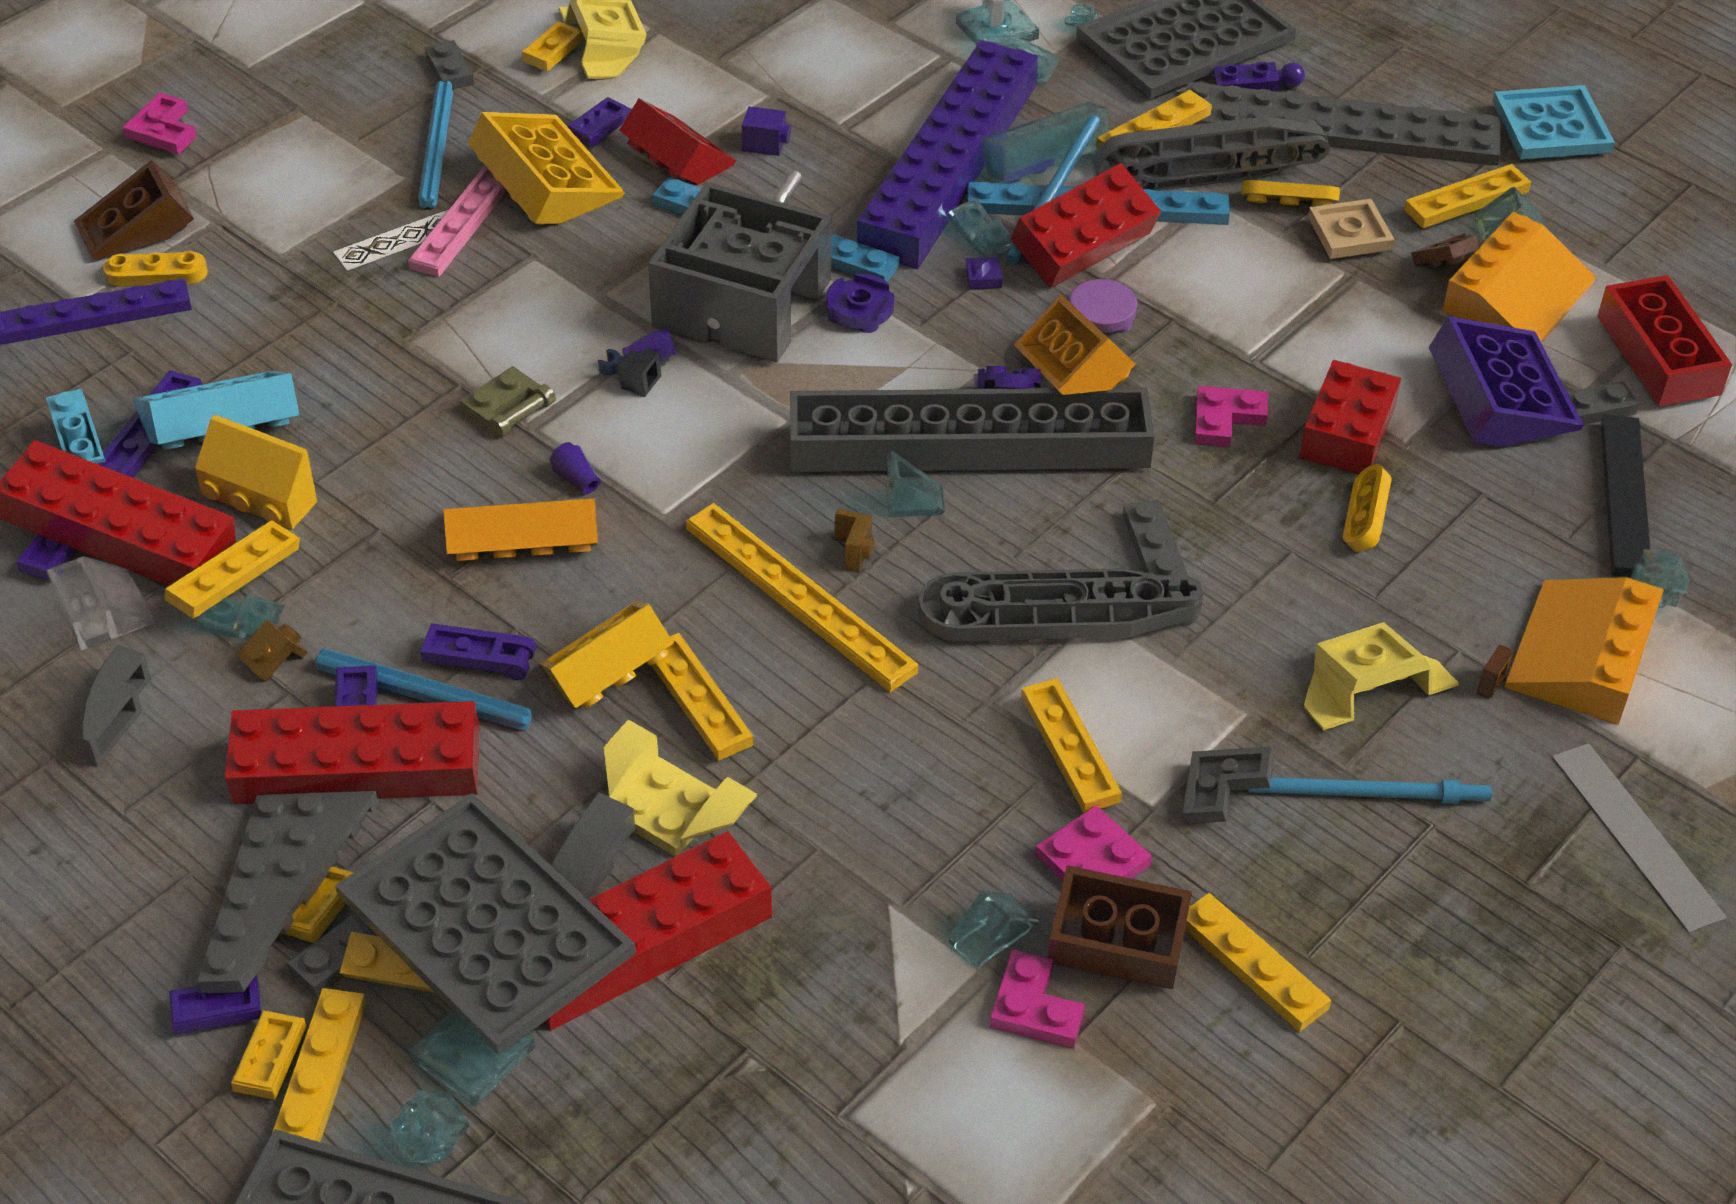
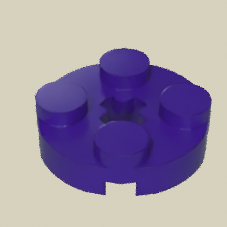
(845, 306)
(996, 378)

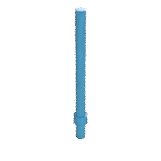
(1062, 173)
(1446, 791)

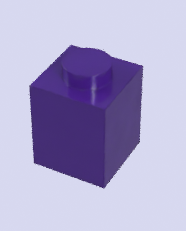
(765, 131)

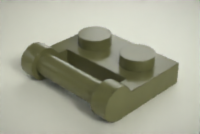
(506, 401)

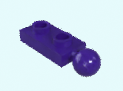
(1259, 75)

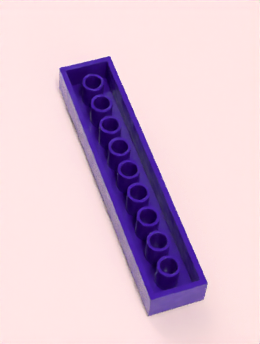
(947, 153)

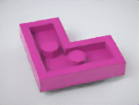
(159, 124)
(1223, 406)
(1026, 1008)

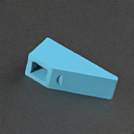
(75, 425)

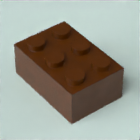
(1119, 927)

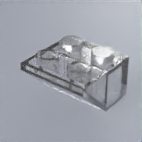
(98, 600)

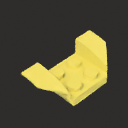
(610, 32)
(1360, 664)
(666, 800)

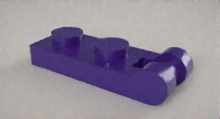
(478, 650)

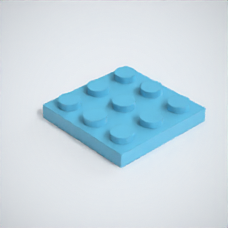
(1553, 122)

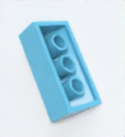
(245, 400)

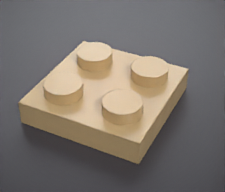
(1351, 228)

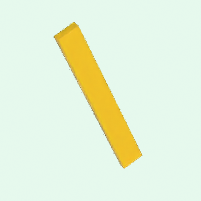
(802, 597)

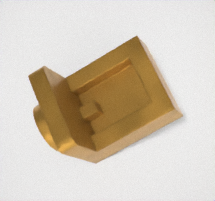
(857, 532)
(270, 648)

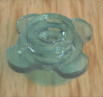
(1080, 15)

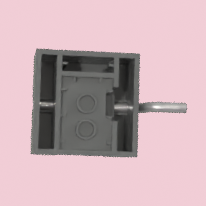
(734, 266)

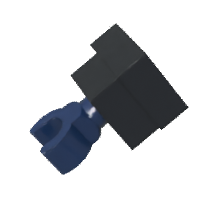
(636, 370)

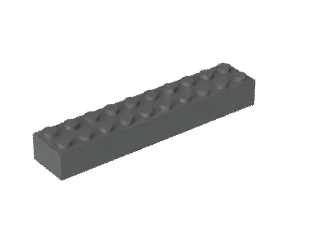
(970, 429)

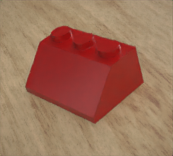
(673, 144)

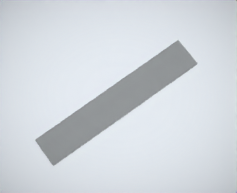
(1640, 838)

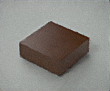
(1494, 672)

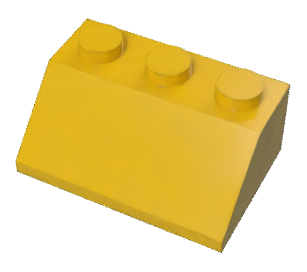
(255, 473)
(608, 654)

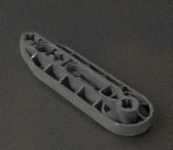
(1213, 151)
(1056, 604)

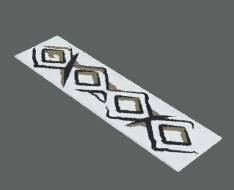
(388, 242)

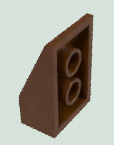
(134, 214)

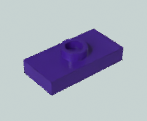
(599, 121)
(356, 686)
(201, 1011)

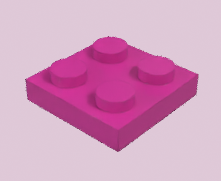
(1093, 844)

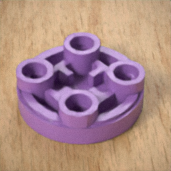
(1106, 304)

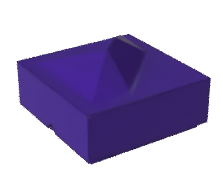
(984, 273)

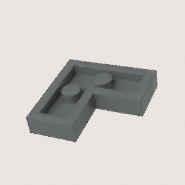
(1217, 773)

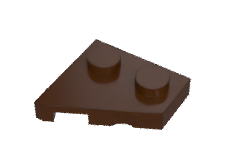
(1446, 251)

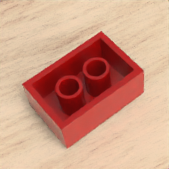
(1349, 417)

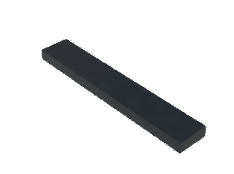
(1624, 492)

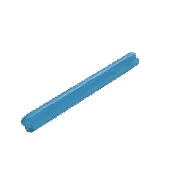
(435, 145)
(429, 690)

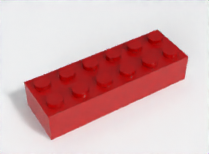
(111, 514)
(354, 749)
(677, 915)

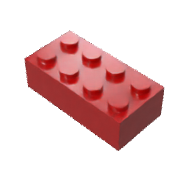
(1085, 225)
(1664, 340)

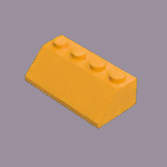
(1073, 351)
(521, 527)

